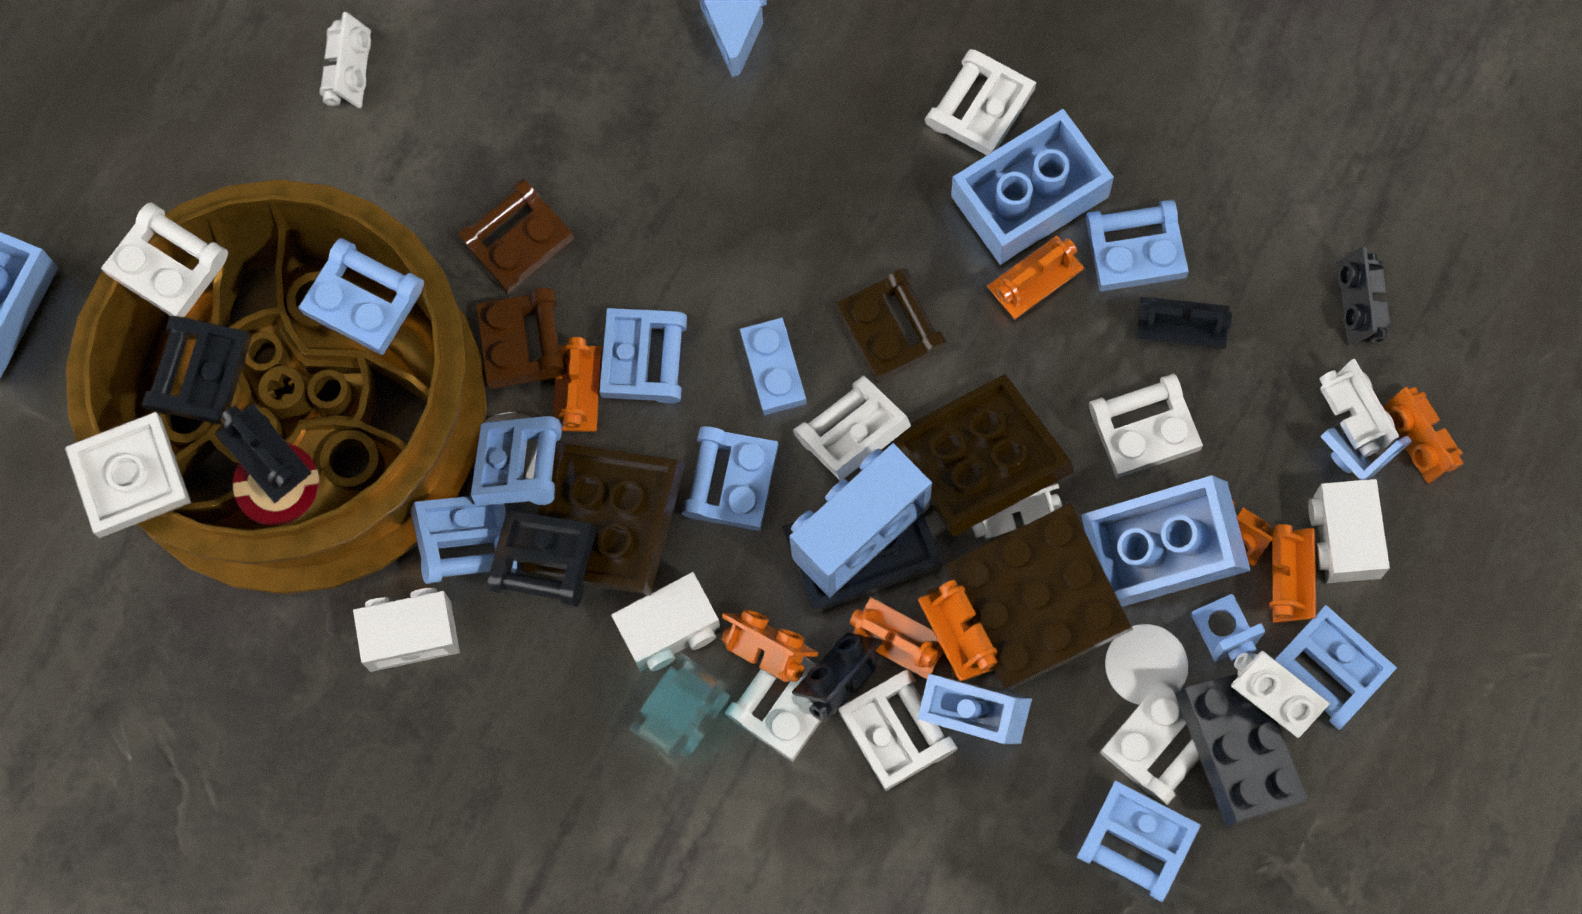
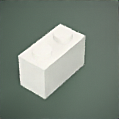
(1349, 531)
(667, 623)
(406, 629)

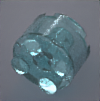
(680, 707)

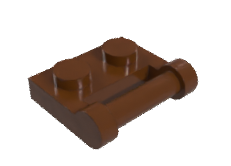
(525, 245)
(506, 340)

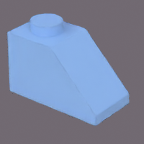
(734, 27)
(975, 709)

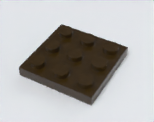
(983, 454)
(628, 504)
(1040, 596)

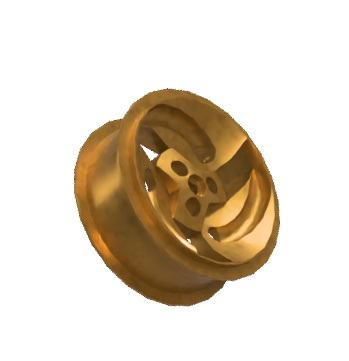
(354, 521)

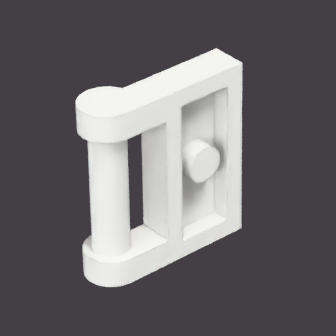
(991, 111)
(157, 275)
(858, 434)
(1150, 439)
(787, 723)
(883, 736)
(1145, 738)

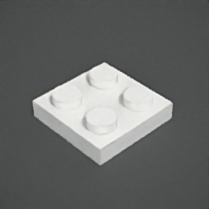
(127, 475)

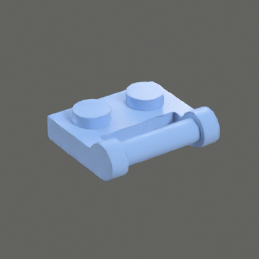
(1141, 258)
(355, 310)
(628, 351)
(502, 461)
(745, 482)
(455, 524)
(1344, 657)
(1146, 827)

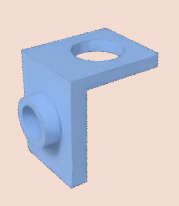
(1352, 461)
(1241, 640)

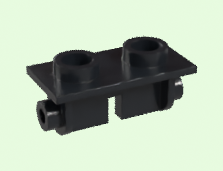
(1361, 279)
(1183, 322)
(262, 451)
(847, 662)

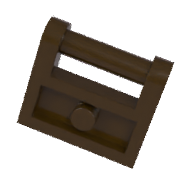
(877, 331)

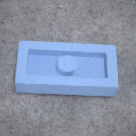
(773, 366)

